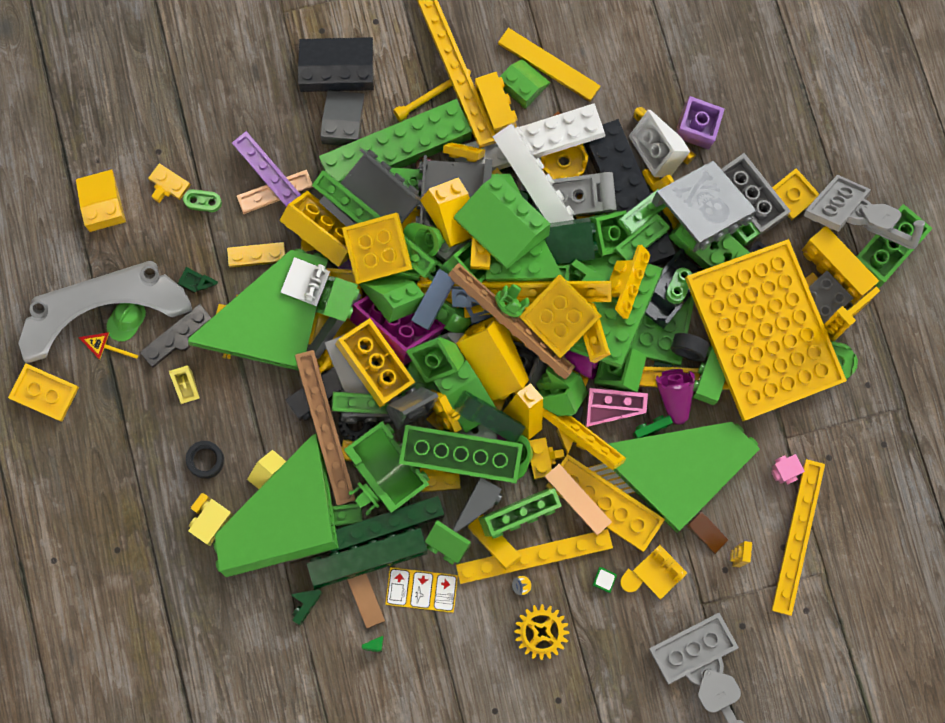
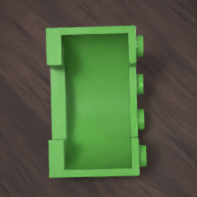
(377, 460)

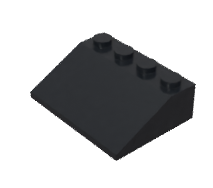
(336, 64)

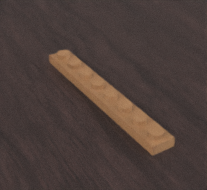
(516, 325)
(324, 427)

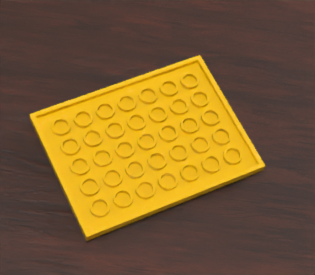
(765, 329)

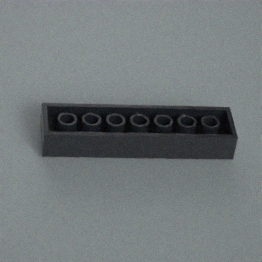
(615, 155)

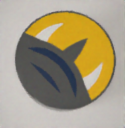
(521, 585)

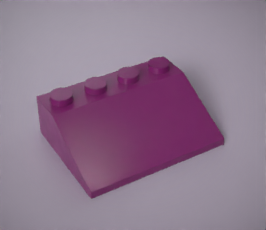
(399, 334)

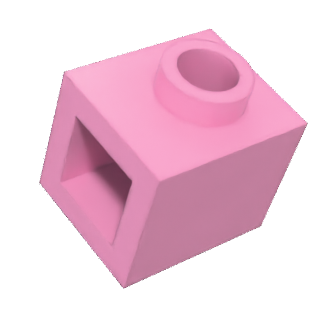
(787, 469)

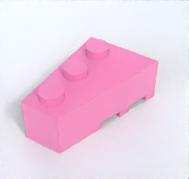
(613, 405)

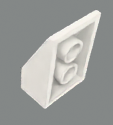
(658, 145)

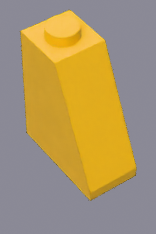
(527, 409)

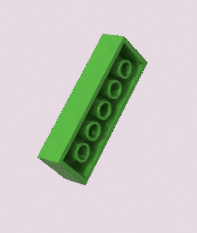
(460, 453)

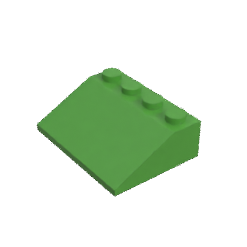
(502, 221)

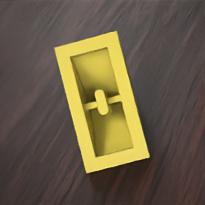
(184, 384)
(265, 469)

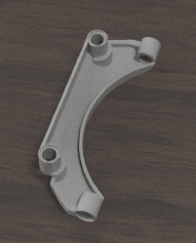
(121, 286)

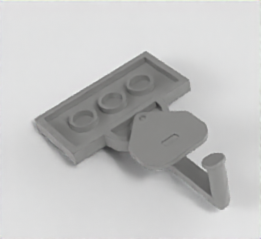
(846, 202)
(698, 651)

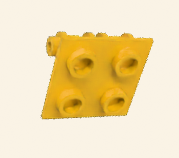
(660, 572)

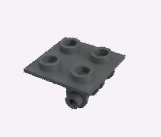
(828, 295)

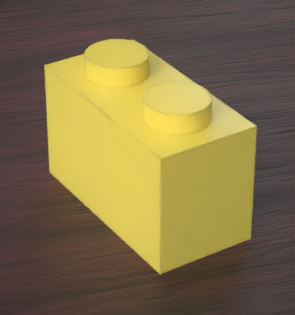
(209, 521)

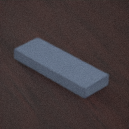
(433, 300)

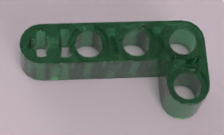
(487, 415)

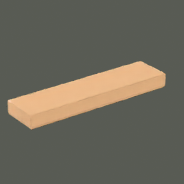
(264, 195)
(578, 499)

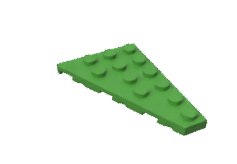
(533, 266)

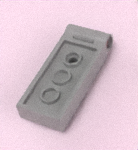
(596, 189)

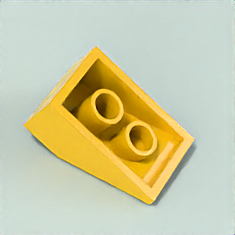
(100, 201)
(442, 205)

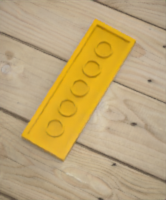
(628, 516)

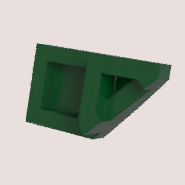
(194, 281)

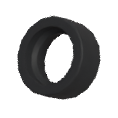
(690, 346)
(207, 445)

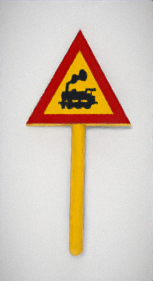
(97, 343)

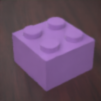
(699, 122)

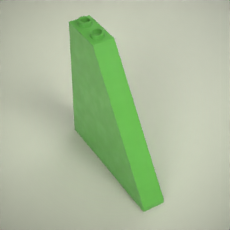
(262, 320)
(684, 468)
(283, 519)

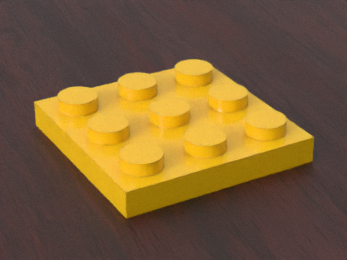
(377, 248)
(560, 316)

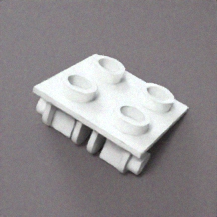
(305, 281)

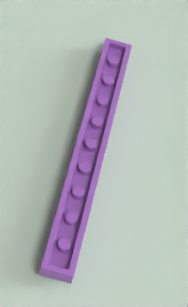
(270, 174)

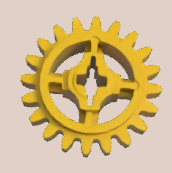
(552, 618)

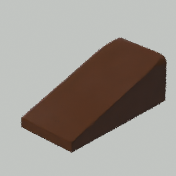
(707, 532)

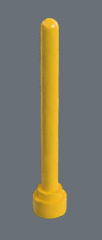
(402, 112)

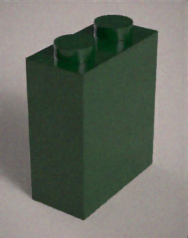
(572, 240)

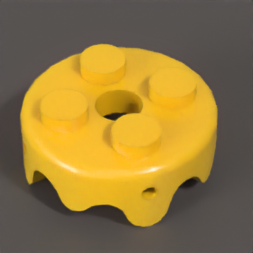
(576, 167)

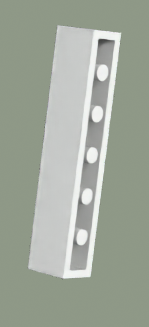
(532, 176)

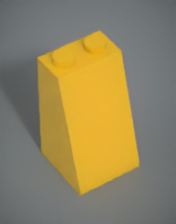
(494, 358)

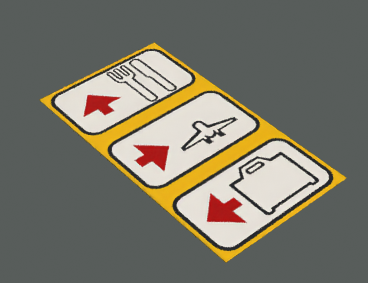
(421, 590)

